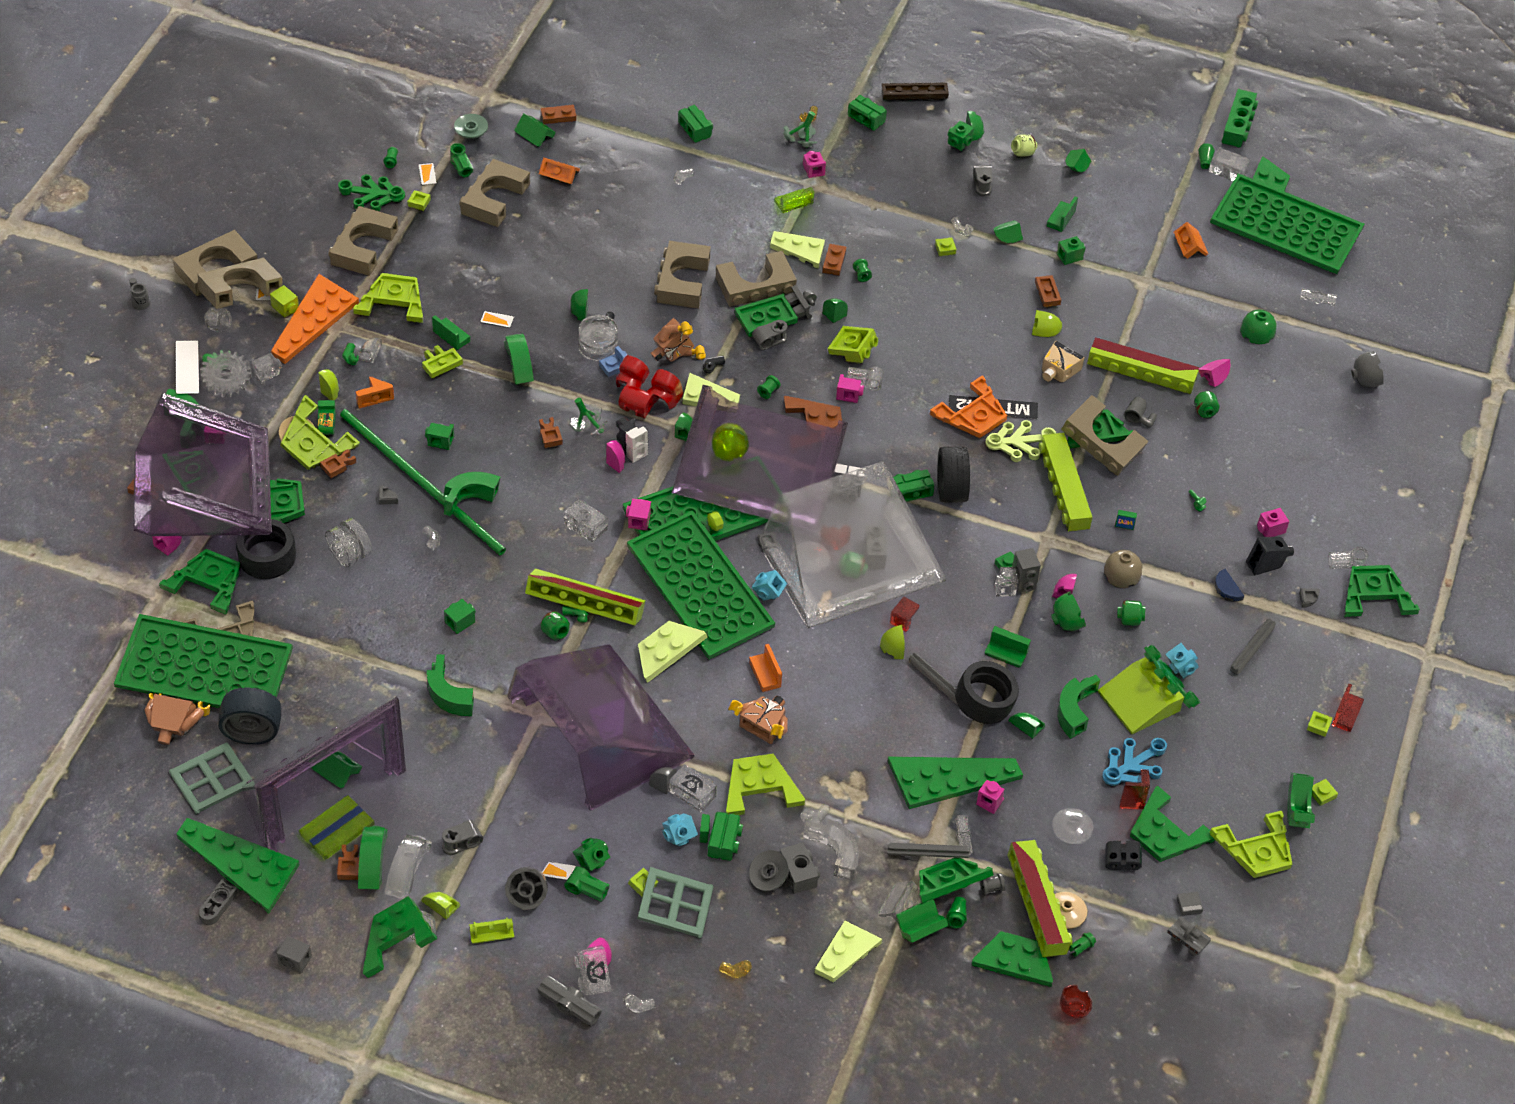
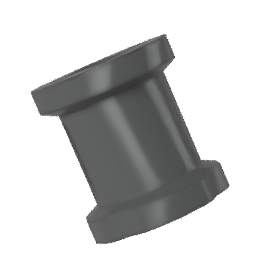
(992, 884)

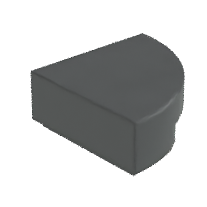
(387, 496)
(1308, 596)

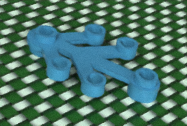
(1133, 764)

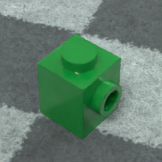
(1071, 250)
(459, 616)

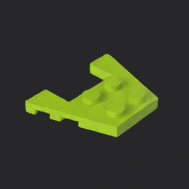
(393, 290)
(308, 443)
(759, 776)
(1261, 853)

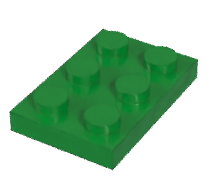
(765, 312)

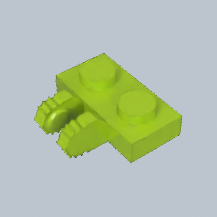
(442, 362)

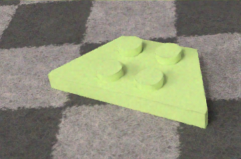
(666, 647)

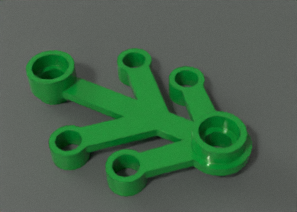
(393, 193)
(1164, 670)

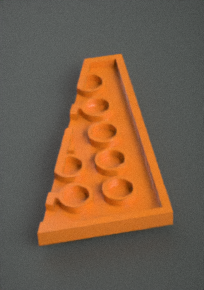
(317, 312)

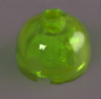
(729, 441)

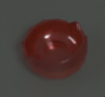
(1075, 1002)

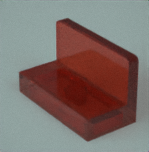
(1347, 710)
(1135, 794)

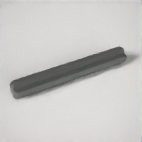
(1252, 646)
(933, 675)
(928, 850)

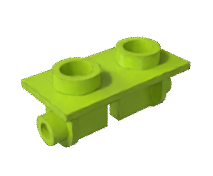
(491, 930)

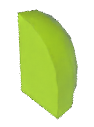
(1046, 324)
(328, 384)
(893, 642)
(441, 903)

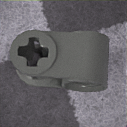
(983, 179)
(769, 336)
(463, 836)

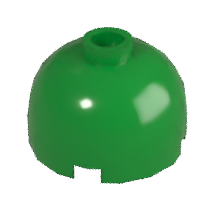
(1258, 327)
(1067, 613)

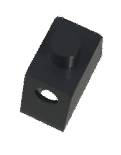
(1268, 554)

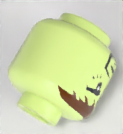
(1024, 145)

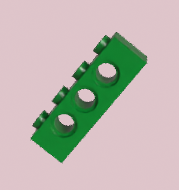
(1239, 118)

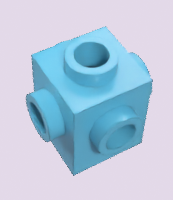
(769, 585)
(1182, 660)
(679, 829)

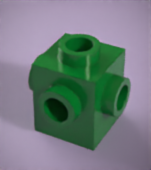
(960, 135)
(592, 854)

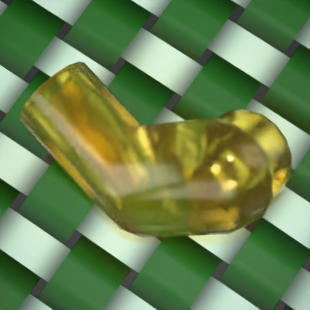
(814, 109)
(736, 970)

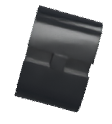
(1123, 855)

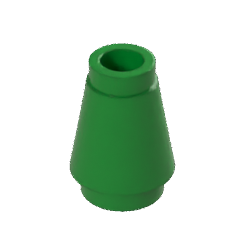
(1206, 154)
(957, 913)

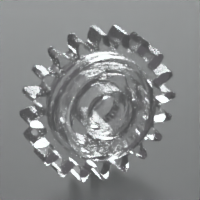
(238, 373)

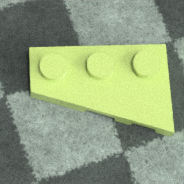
(803, 247)
(694, 388)
(845, 950)

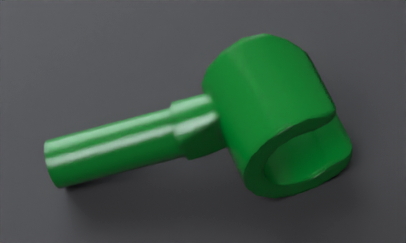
(1199, 502)

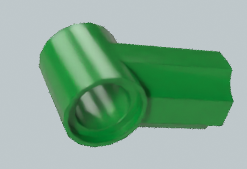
(460, 160)
(582, 882)

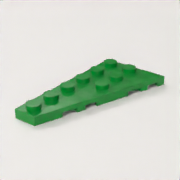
(941, 778)
(246, 865)

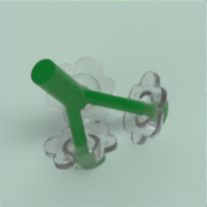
(591, 415)

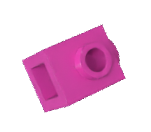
(638, 514)
(1273, 523)

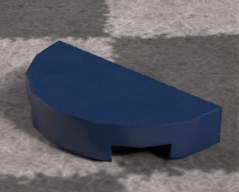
(1227, 587)

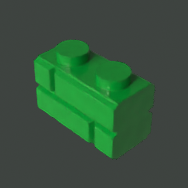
(867, 112)
(695, 123)
(915, 484)
(724, 836)

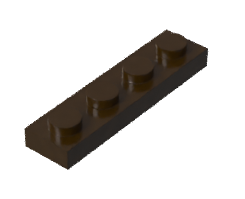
(915, 91)

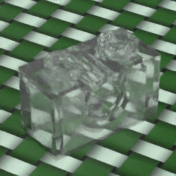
(585, 520)

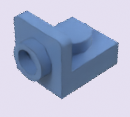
(611, 364)

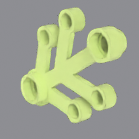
(997, 441)

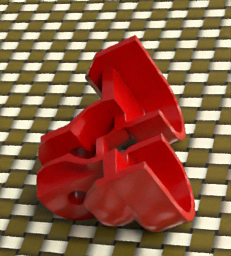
(634, 373)

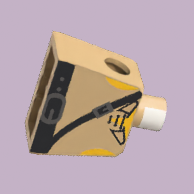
(1061, 363)

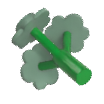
(804, 129)

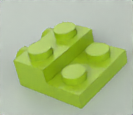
(854, 343)

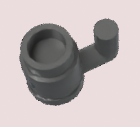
(139, 295)
(1135, 412)

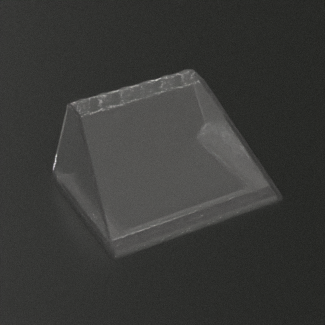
(847, 545)

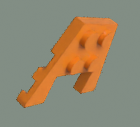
(978, 416)

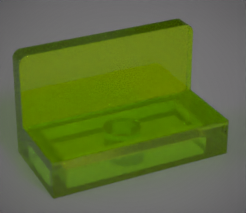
(795, 199)

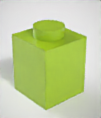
(284, 301)

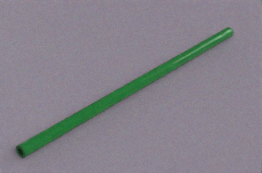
(421, 480)

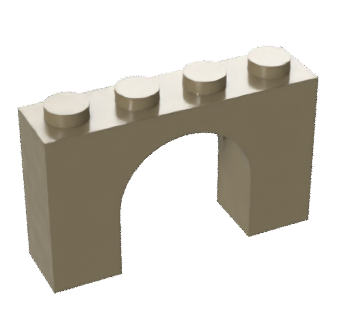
(495, 175)
(362, 223)
(228, 246)
(677, 257)
(216, 283)
(740, 291)
(1113, 456)

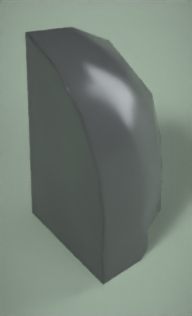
(660, 778)

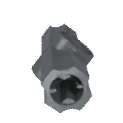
(569, 1001)

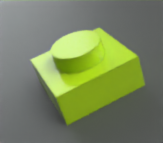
(419, 200)
(945, 246)
(1319, 723)
(1323, 792)
(638, 881)

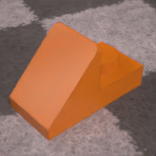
(377, 393)

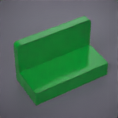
(533, 129)
(1062, 215)
(450, 332)
(1008, 647)
(337, 768)
(920, 921)

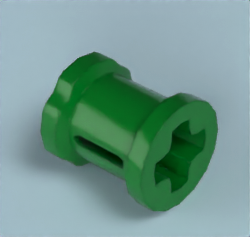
(861, 268)
(768, 387)

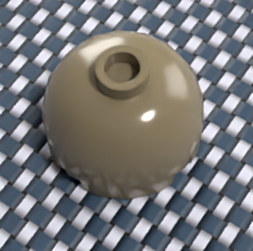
(1123, 568)

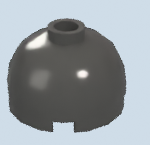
(1367, 370)
(526, 888)

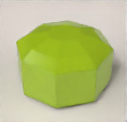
(715, 521)

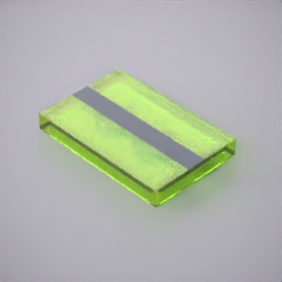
(336, 827)

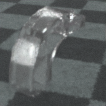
(841, 841)
(405, 865)

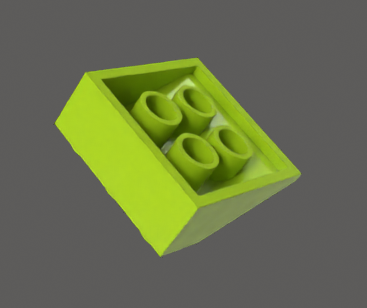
(1140, 696)

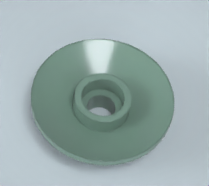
(471, 126)

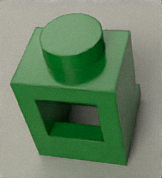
(440, 435)

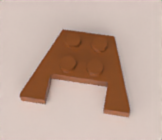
(814, 411)

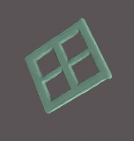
(201, 761)
(670, 922)

